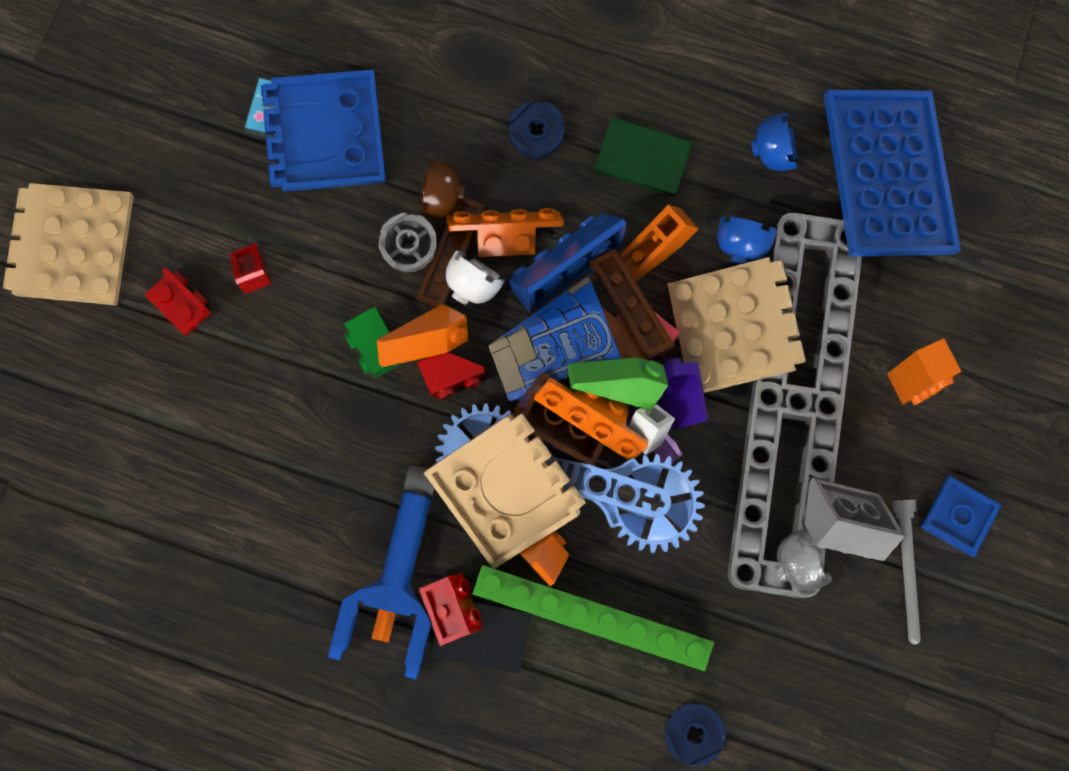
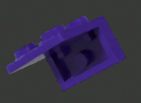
(684, 394)

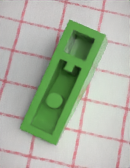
(623, 380)

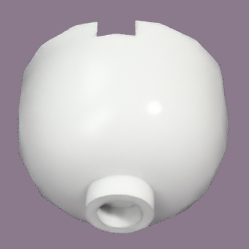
(471, 280)

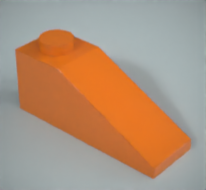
(658, 241)
(424, 337)

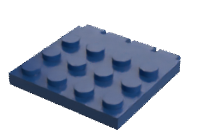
(323, 131)

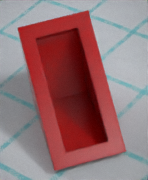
(249, 268)

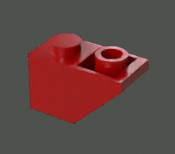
(449, 372)

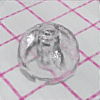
(801, 563)

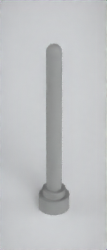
(904, 512)

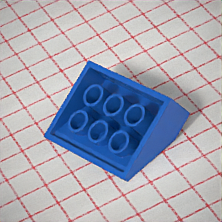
(567, 261)

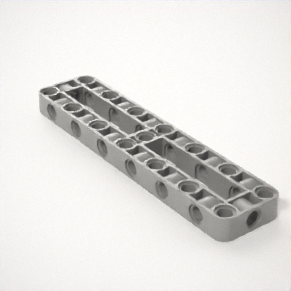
(829, 386)

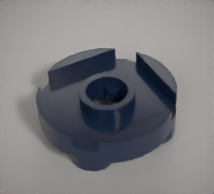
(536, 145)
(687, 750)

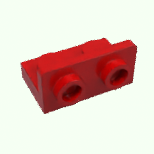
(177, 303)
(451, 608)

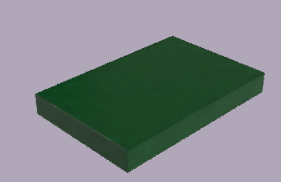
(643, 157)

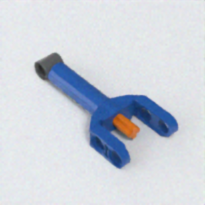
(393, 590)

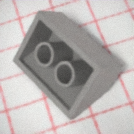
(850, 520)

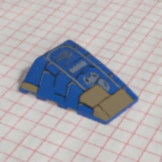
(552, 338)

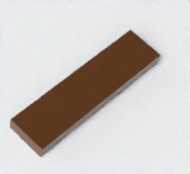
(434, 287)
(631, 305)

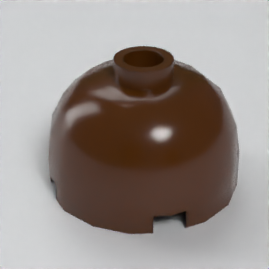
(440, 190)

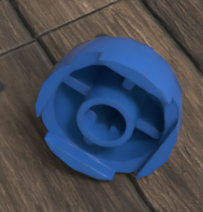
(776, 143)
(744, 239)

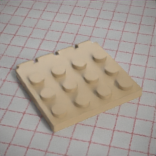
(69, 243)
(737, 323)
(505, 489)

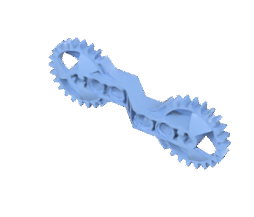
(645, 480)

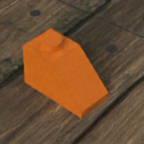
(547, 557)

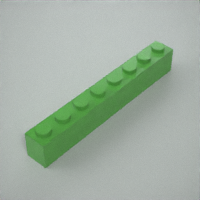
(593, 618)

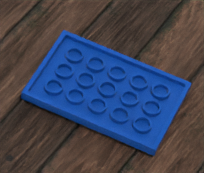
(891, 173)

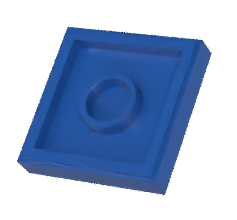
(960, 516)

